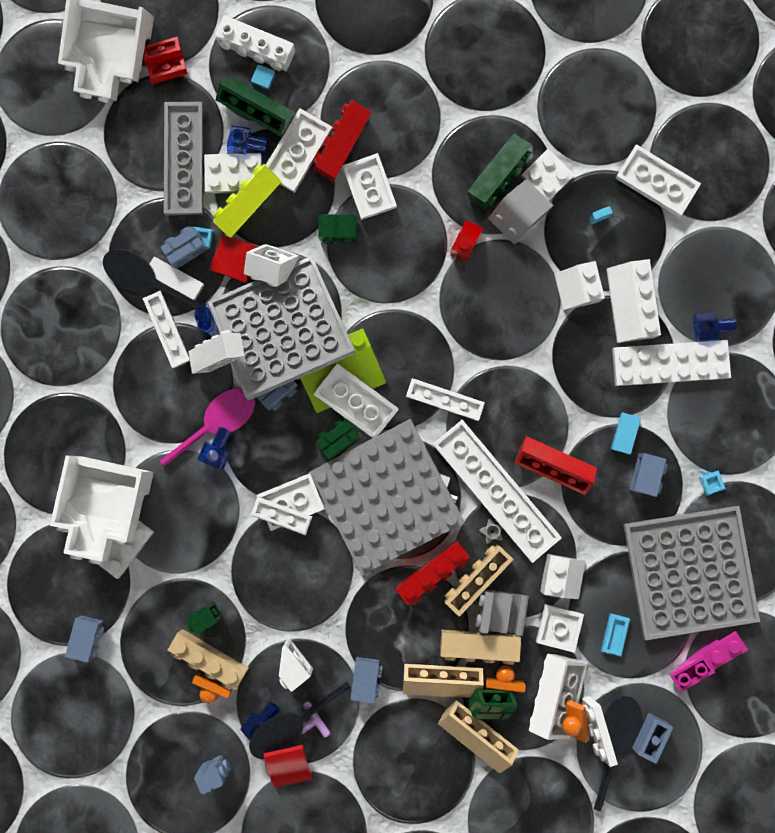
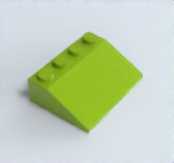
(361, 364)

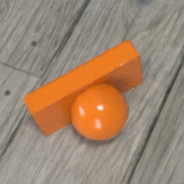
(505, 680)
(210, 688)
(576, 722)

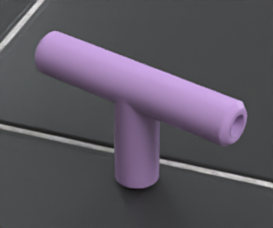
(315, 720)

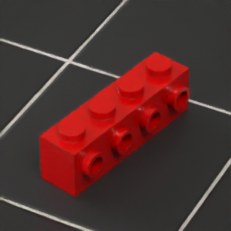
(342, 140)
(556, 465)
(432, 572)

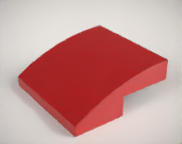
(164, 60)
(231, 258)
(287, 766)

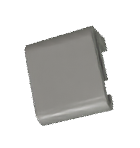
(520, 211)
(502, 612)

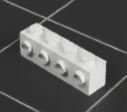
(255, 44)
(216, 352)

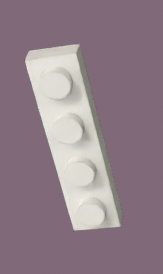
(166, 329)
(445, 399)

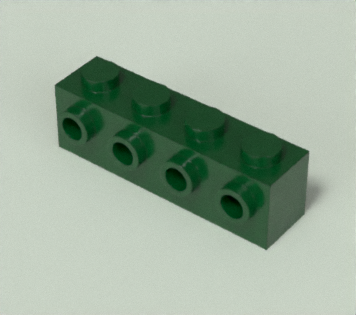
(254, 106)
(500, 172)

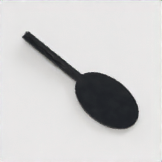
(137, 275)
(623, 725)
(286, 728)

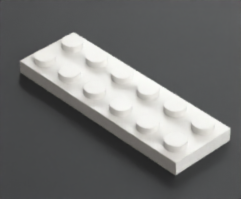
(671, 363)

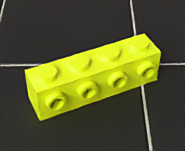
(247, 200)

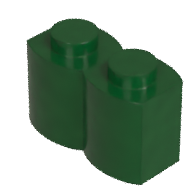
(337, 228)

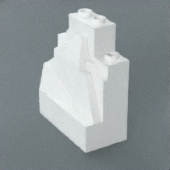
(103, 46)
(98, 506)

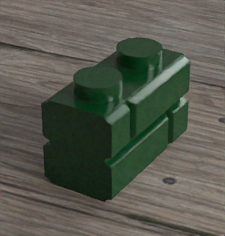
(337, 439)
(204, 618)
(492, 704)

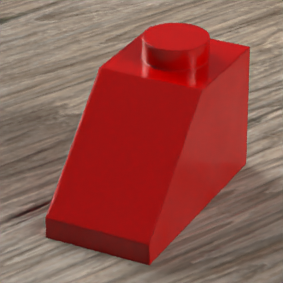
(466, 240)

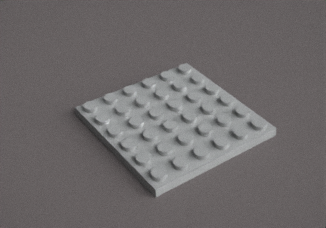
(283, 329)
(386, 497)
(691, 573)

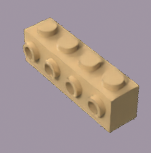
(478, 580)
(480, 646)
(208, 659)
(442, 680)
(478, 737)

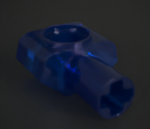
(248, 141)
(204, 318)
(715, 326)
(217, 445)
(256, 720)

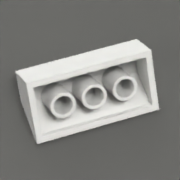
(633, 301)
(559, 683)

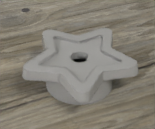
(487, 531)

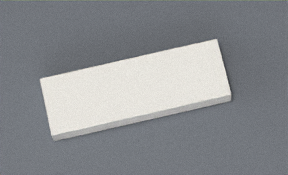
(176, 279)
(281, 515)

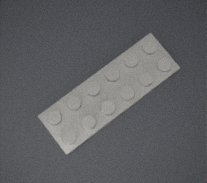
(183, 158)

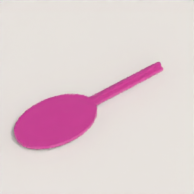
(227, 411)

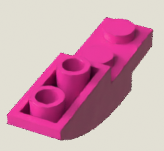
(707, 660)

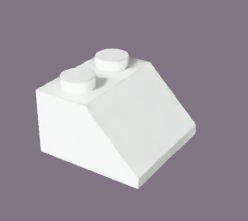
(269, 264)
(579, 286)
(562, 577)
(293, 666)

